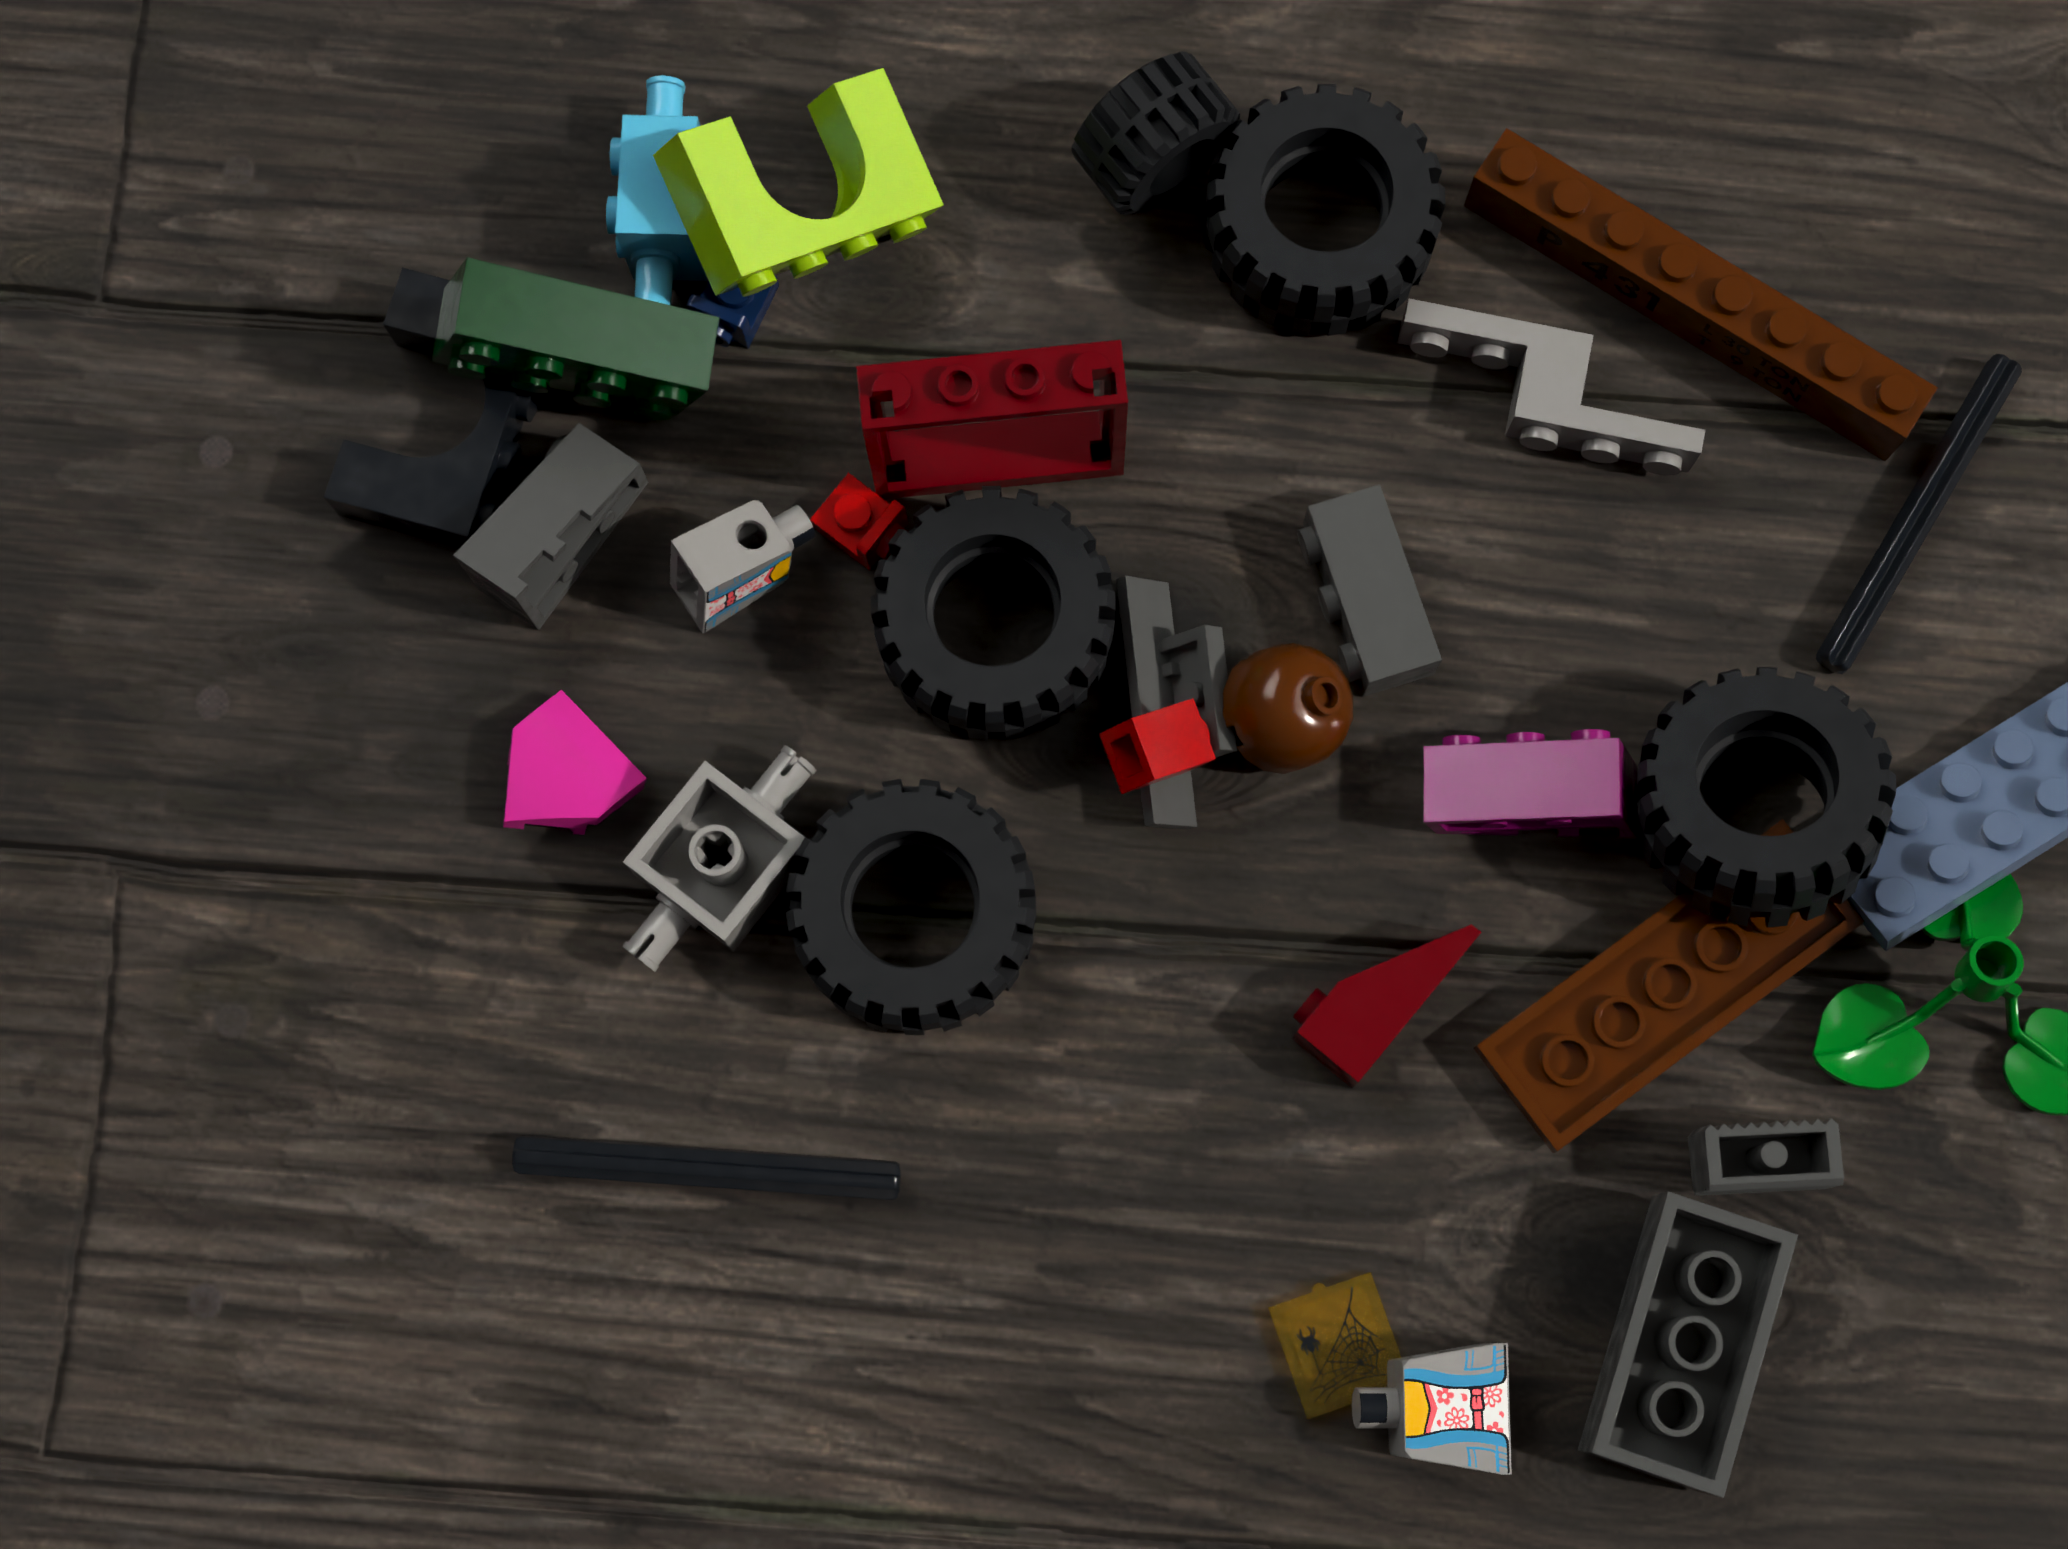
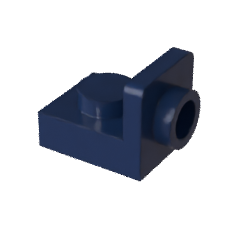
(737, 314)

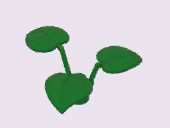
(1874, 1044)

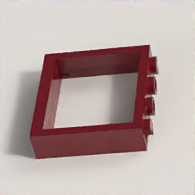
(988, 390)

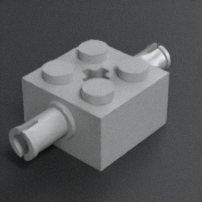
(720, 816)

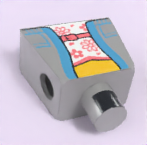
(735, 560)
(1444, 1407)

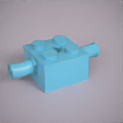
(643, 212)

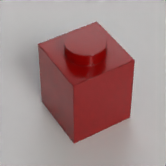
(1157, 745)

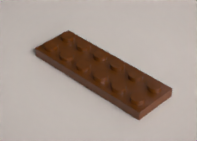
(1646, 1008)

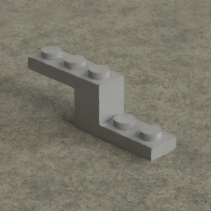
(1549, 387)

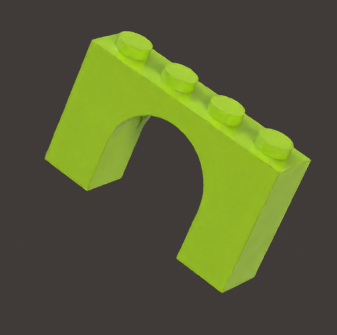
(751, 238)

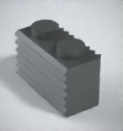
(1765, 1157)

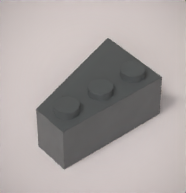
(552, 525)

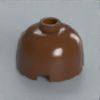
(1288, 707)

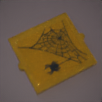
(1335, 1342)

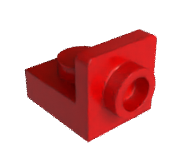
(859, 521)

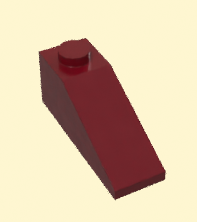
(1371, 1008)

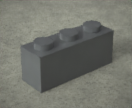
(1369, 591)

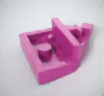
(565, 770)

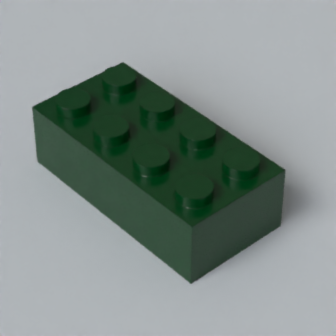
(574, 340)

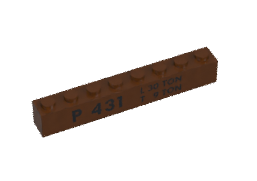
(1698, 295)

